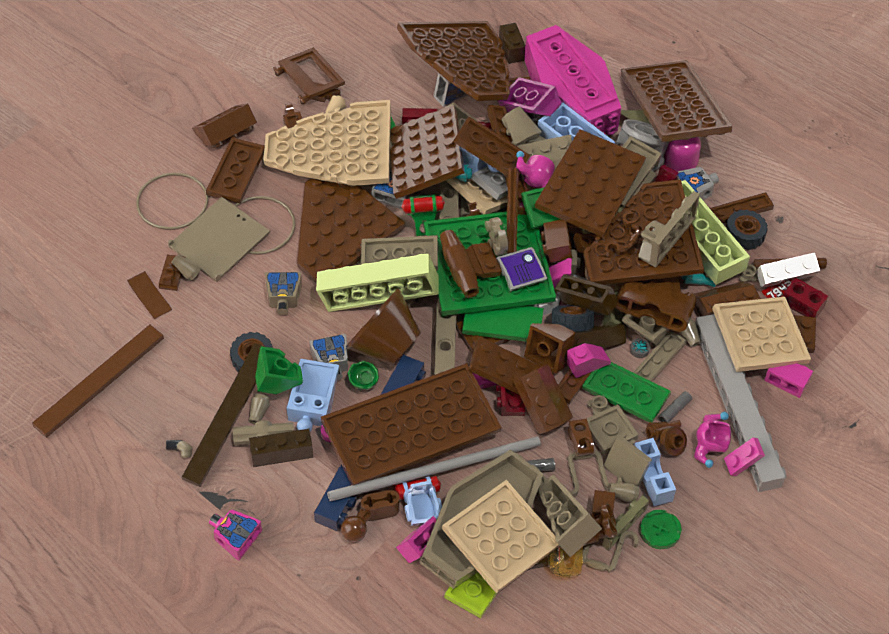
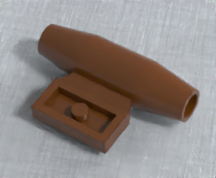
(469, 262)

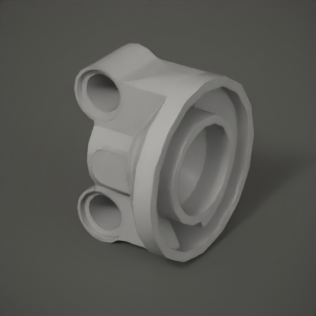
(644, 133)

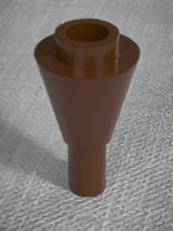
(655, 429)

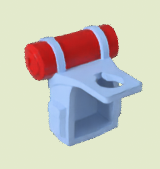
(420, 499)

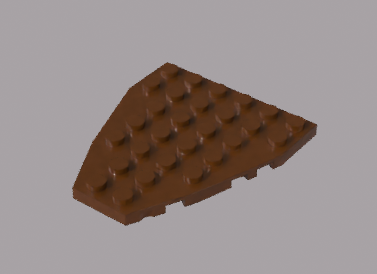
(463, 54)

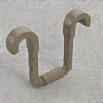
(601, 469)
(603, 566)

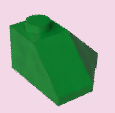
(276, 372)

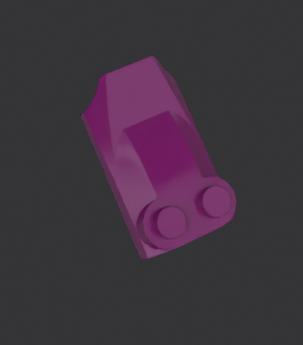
(532, 97)

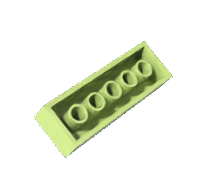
(718, 248)
(377, 281)

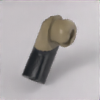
(180, 445)

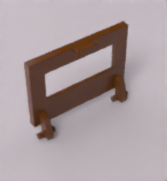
(302, 80)

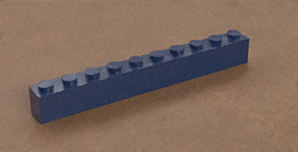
(335, 512)

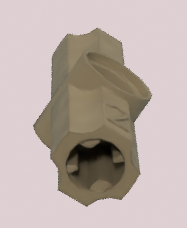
(242, 434)

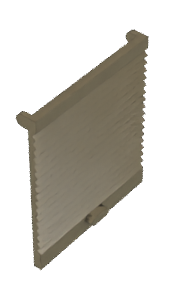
(219, 238)

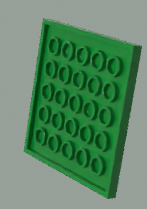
(493, 290)

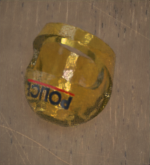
(563, 565)

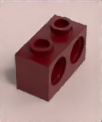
(805, 298)

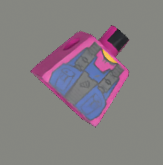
(235, 532)

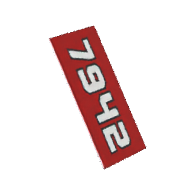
(777, 290)

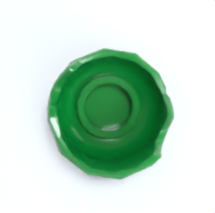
(363, 375)

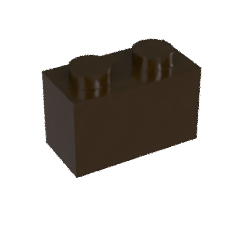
(512, 43)

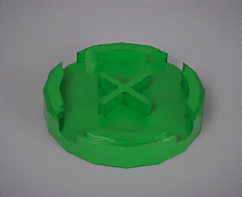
(660, 529)

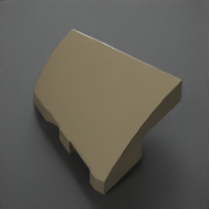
(520, 126)

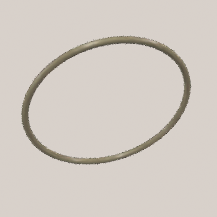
(163, 175)
(293, 220)

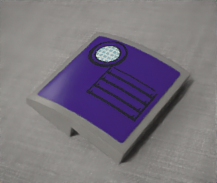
(521, 269)

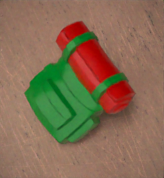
(422, 208)

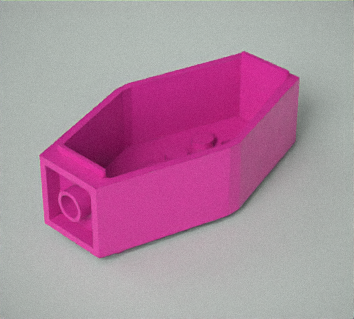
(552, 57)

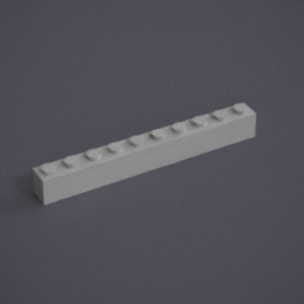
(739, 404)

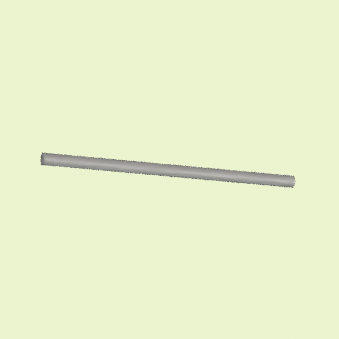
(432, 469)

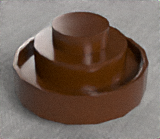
(673, 441)

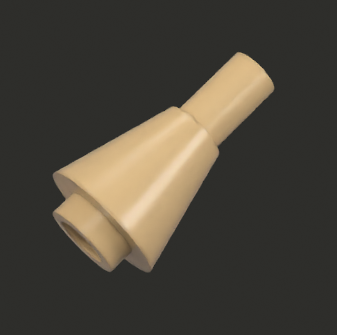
(335, 102)

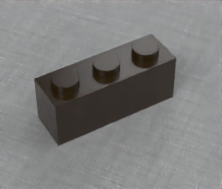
(586, 294)
(281, 447)

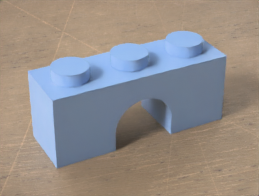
(658, 484)

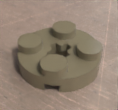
(498, 237)

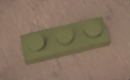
(626, 520)

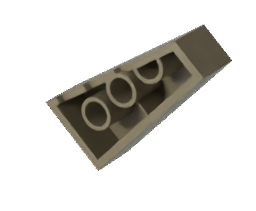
(568, 518)

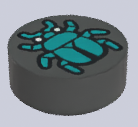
(640, 348)

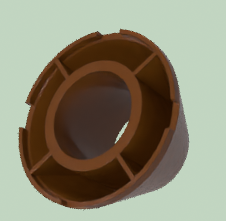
(387, 331)

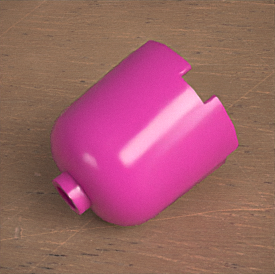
(683, 154)

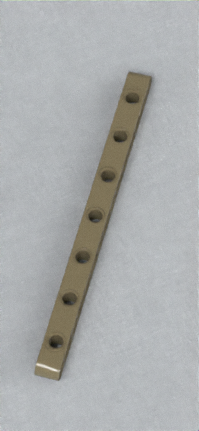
(446, 327)

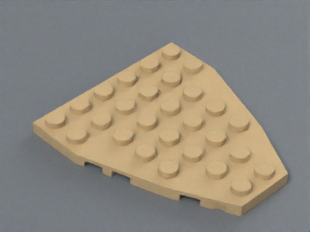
(336, 147)

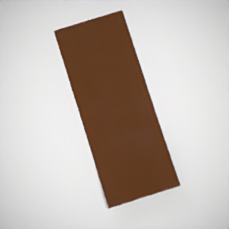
(149, 295)

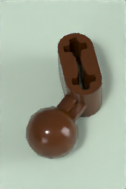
(373, 507)

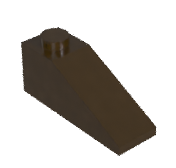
(601, 336)

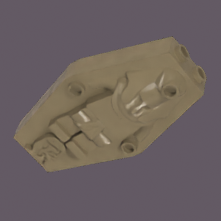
(441, 554)

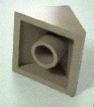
(646, 328)

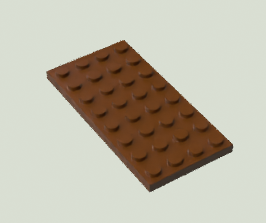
(675, 101)
(410, 424)

